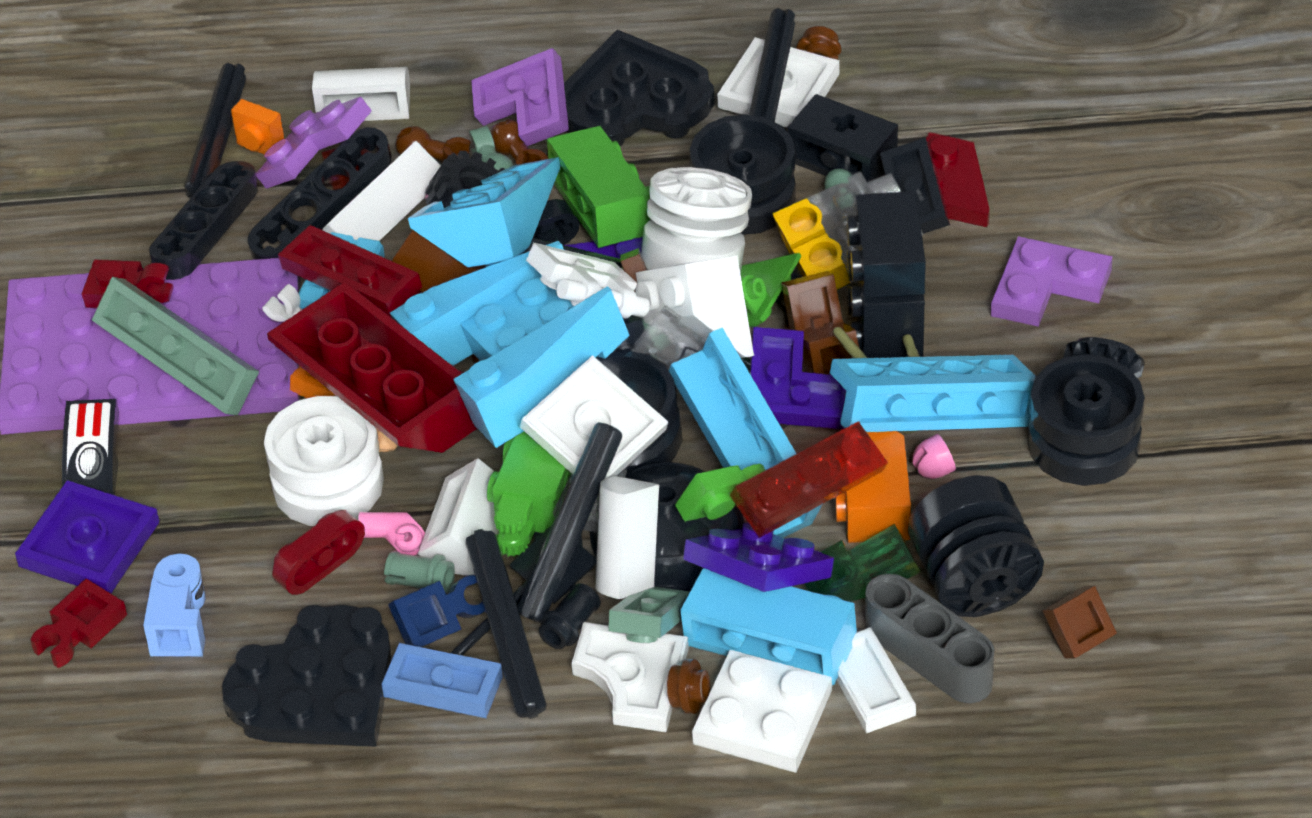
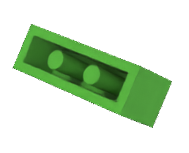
(600, 185)

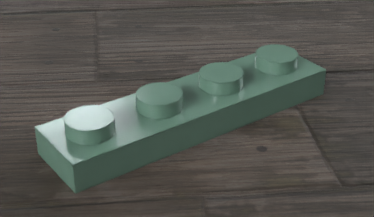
(175, 346)

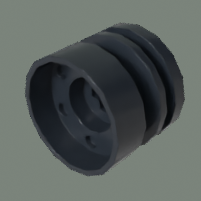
(975, 546)

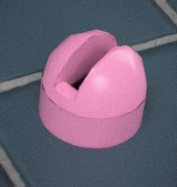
(933, 458)

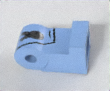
(173, 607)

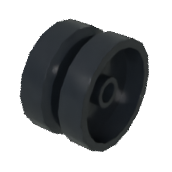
(757, 154)
(657, 388)
(1085, 419)

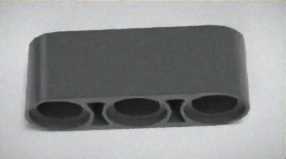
(930, 638)

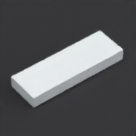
(387, 197)

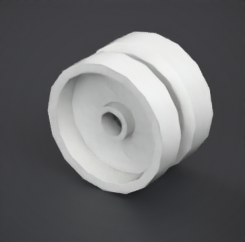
(323, 459)

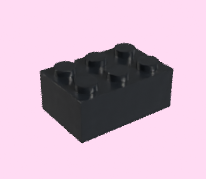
(887, 273)

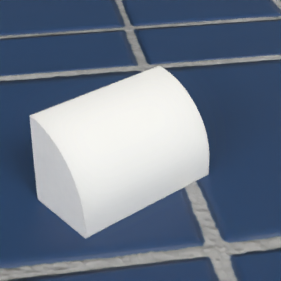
(381, 88)
(458, 513)
(626, 536)

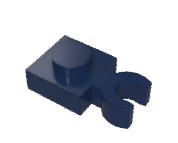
(431, 614)

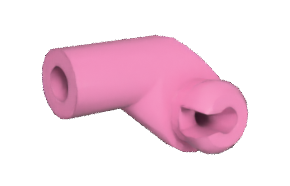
(396, 528)

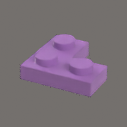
(527, 88)
(309, 135)
(1043, 269)

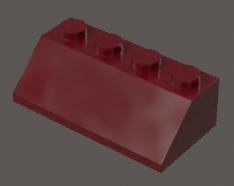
(377, 369)

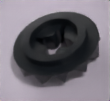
(1107, 348)

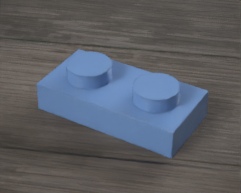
(442, 680)

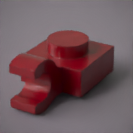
(149, 280)

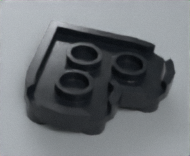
(637, 87)
(317, 683)

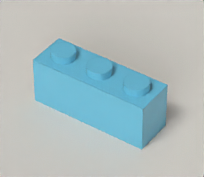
(776, 625)

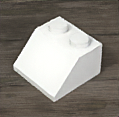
(704, 294)

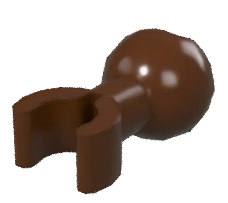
(509, 143)
(437, 149)

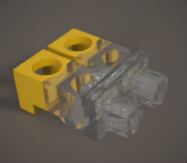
(819, 225)

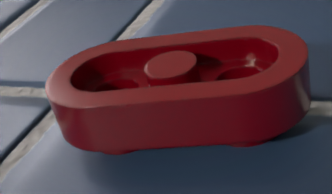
(318, 552)

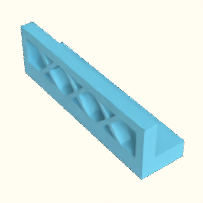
(934, 392)
(733, 412)

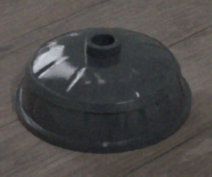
(672, 530)

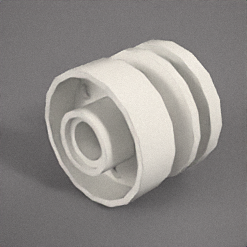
(694, 217)

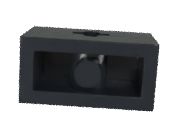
(841, 137)

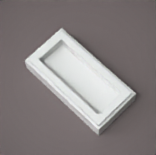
(874, 684)

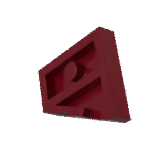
(960, 179)

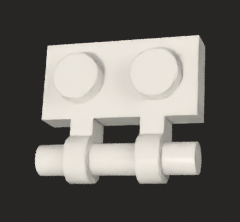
(581, 276)

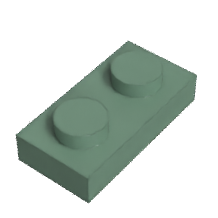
(647, 614)

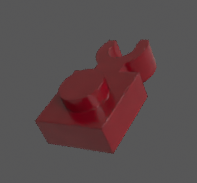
(81, 617)

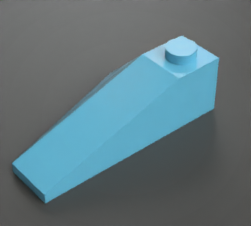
(492, 218)

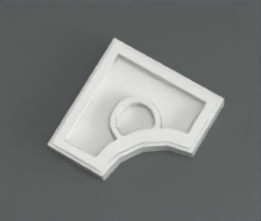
(630, 673)

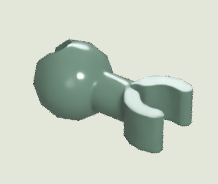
(485, 145)

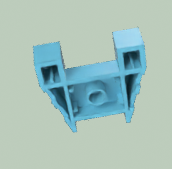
(517, 331)

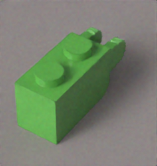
(525, 492)

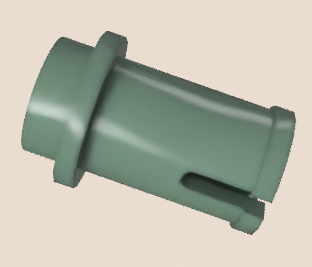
(418, 570)

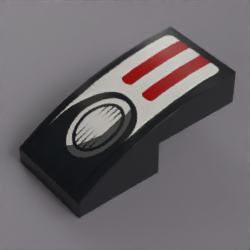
(90, 444)

